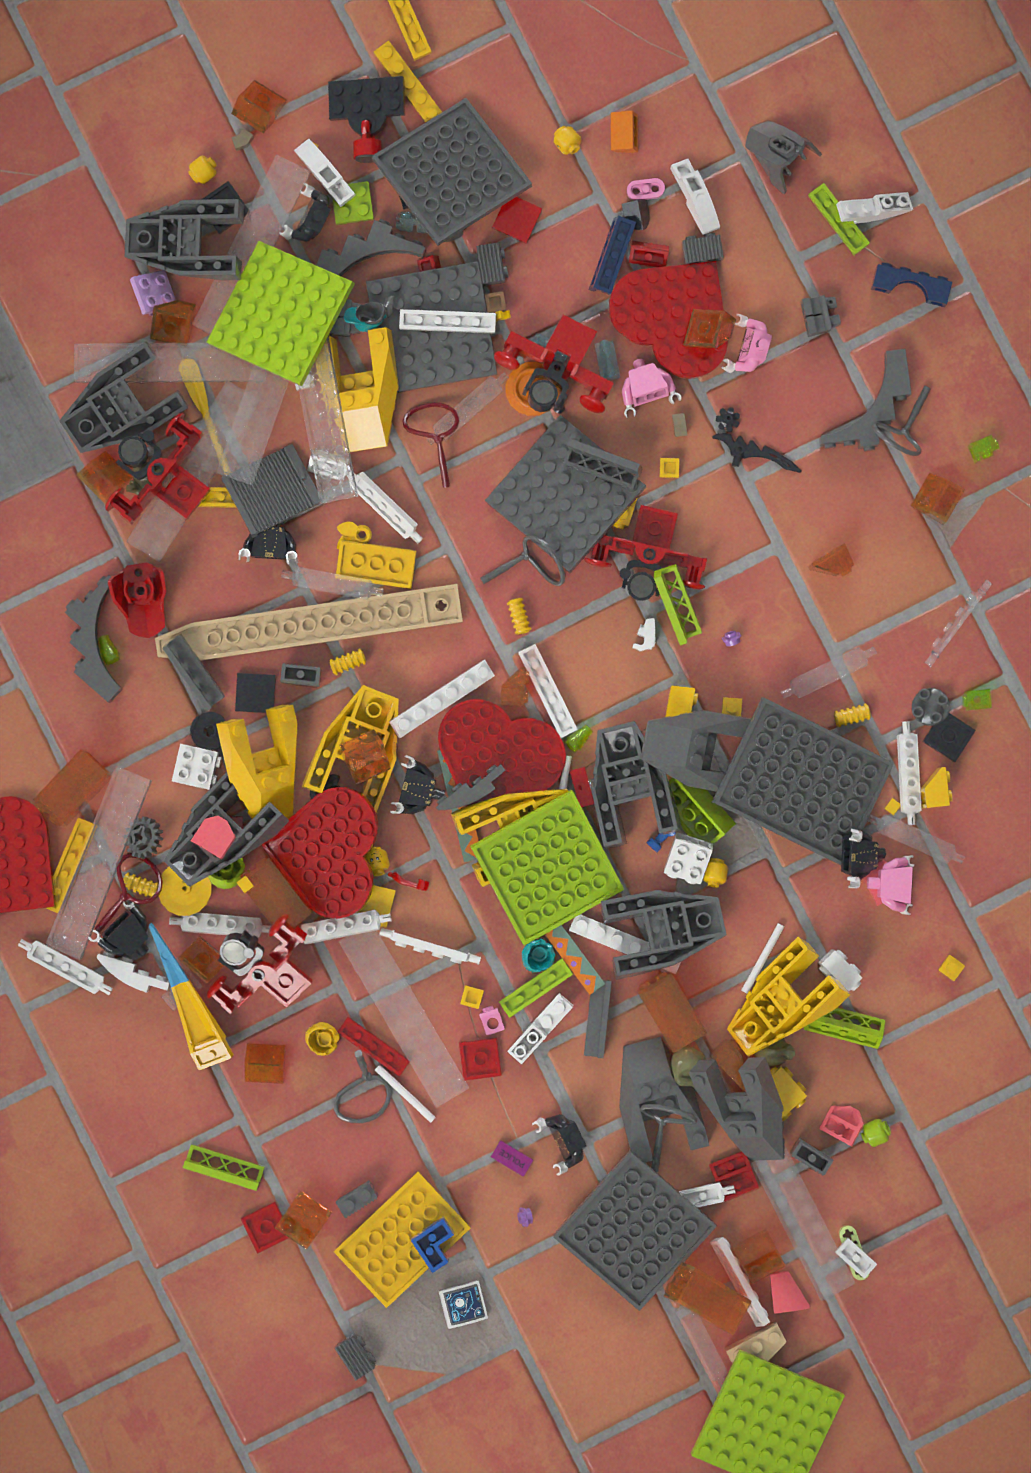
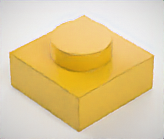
(669, 468)
(732, 706)
(951, 967)
(472, 997)

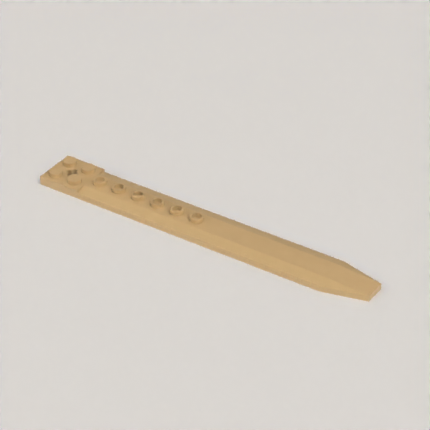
(318, 623)

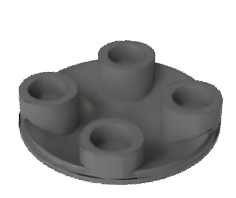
(930, 706)

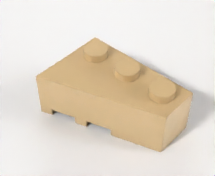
(761, 1343)

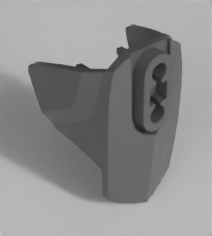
(776, 148)

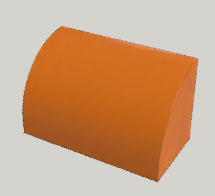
(624, 132)

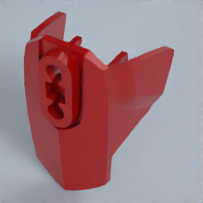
(145, 611)

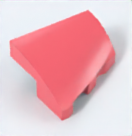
(786, 1293)

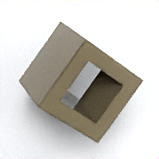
(242, 140)
(679, 425)

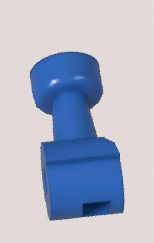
(655, 843)

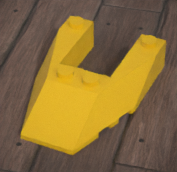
(369, 396)
(363, 713)
(266, 773)
(504, 810)
(774, 1006)

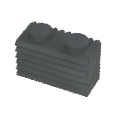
(702, 249)
(491, 264)
(301, 675)
(811, 1157)
(357, 1198)
(355, 1356)

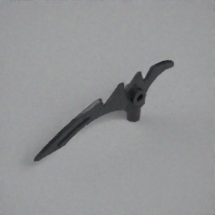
(741, 450)

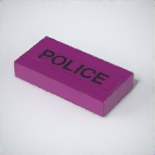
(511, 1158)

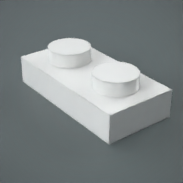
(855, 1258)

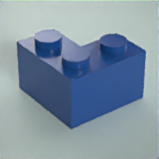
(429, 1241)

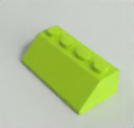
(698, 813)

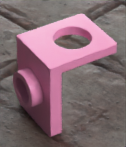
(490, 1012)

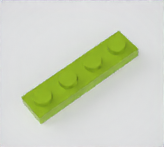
(847, 230)
(535, 988)

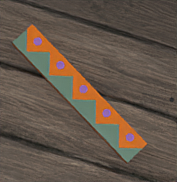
(466, 839)
(575, 959)

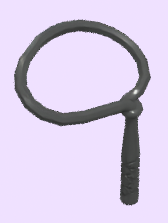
(904, 431)
(525, 556)
(366, 1076)
(662, 1122)

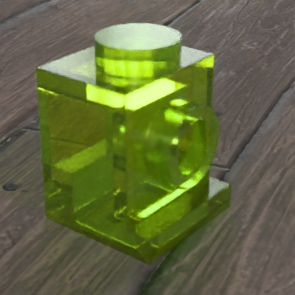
(983, 448)
(985, 700)

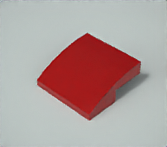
(735, 1171)

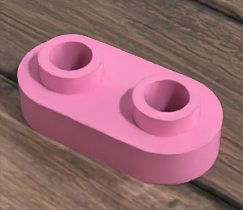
(644, 187)

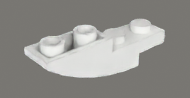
(324, 172)
(697, 196)
(875, 208)
(125, 971)
(540, 1028)

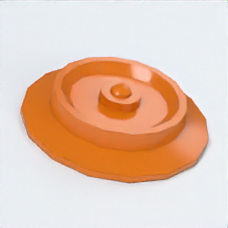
(516, 384)

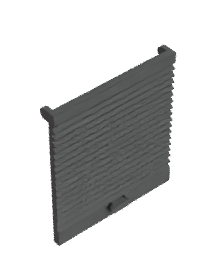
(276, 491)

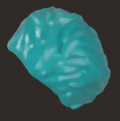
(538, 955)

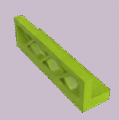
(672, 608)
(846, 1030)
(222, 1174)

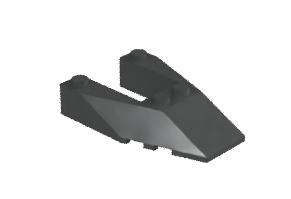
(173, 238)
(109, 409)
(686, 745)
(625, 778)
(195, 863)
(674, 926)
(650, 1080)
(748, 1117)

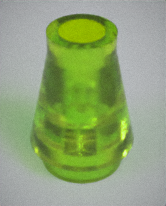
(108, 650)
(578, 739)

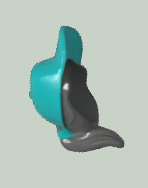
(369, 315)

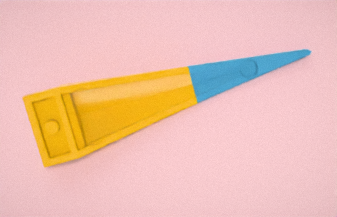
(202, 1032)

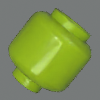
(876, 1132)

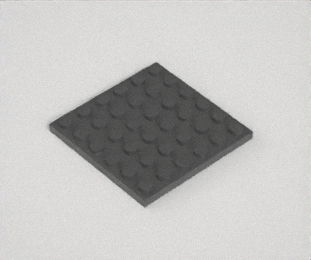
(451, 171)
(436, 356)
(560, 502)
(634, 1230)

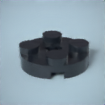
(198, 734)

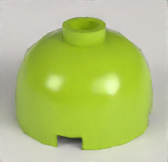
(229, 875)

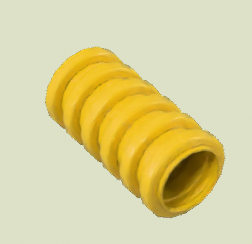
(519, 616)
(347, 662)
(852, 715)
(140, 885)

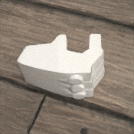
(646, 631)

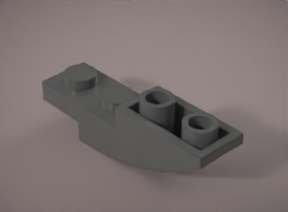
(465, 795)

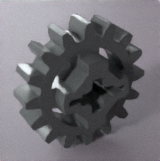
(144, 838)

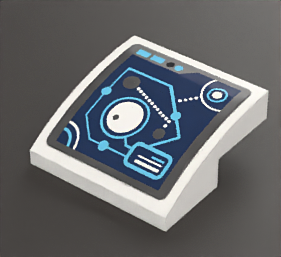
(463, 1304)

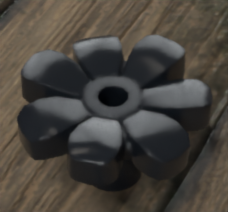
(724, 422)

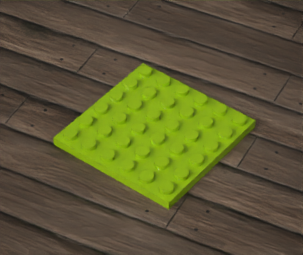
(280, 313)
(547, 867)
(766, 1419)

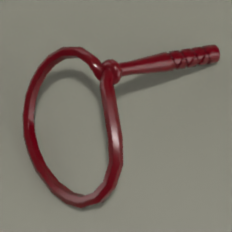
(437, 438)
(126, 896)

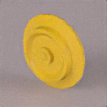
(182, 899)

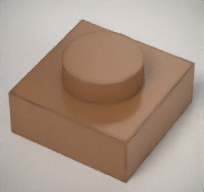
(495, 302)

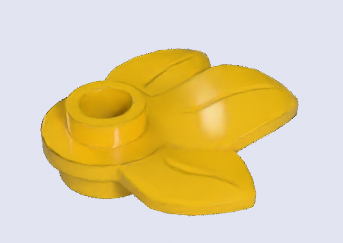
(350, 532)

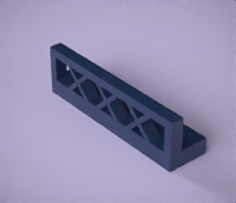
(612, 255)

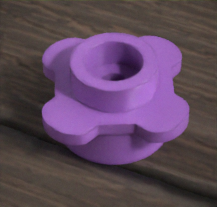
(731, 638)
(525, 1216)

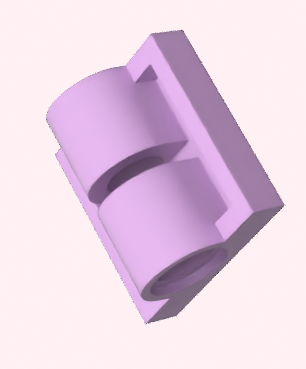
(152, 290)

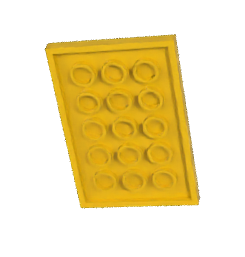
(382, 1246)

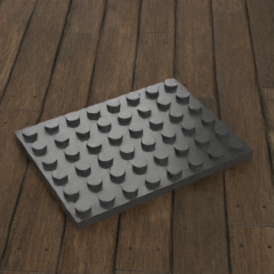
(802, 780)

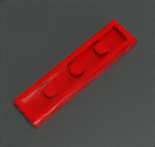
(373, 1046)

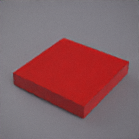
(517, 219)
(480, 1059)
(261, 1227)

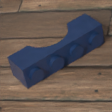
(934, 289)

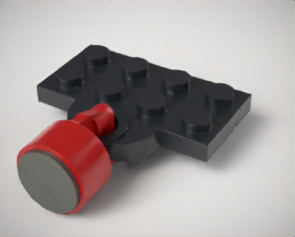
(366, 106)

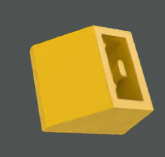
(680, 700)
(935, 790)

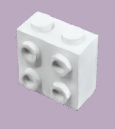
(196, 767)
(688, 858)
(835, 965)

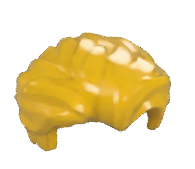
(322, 1038)

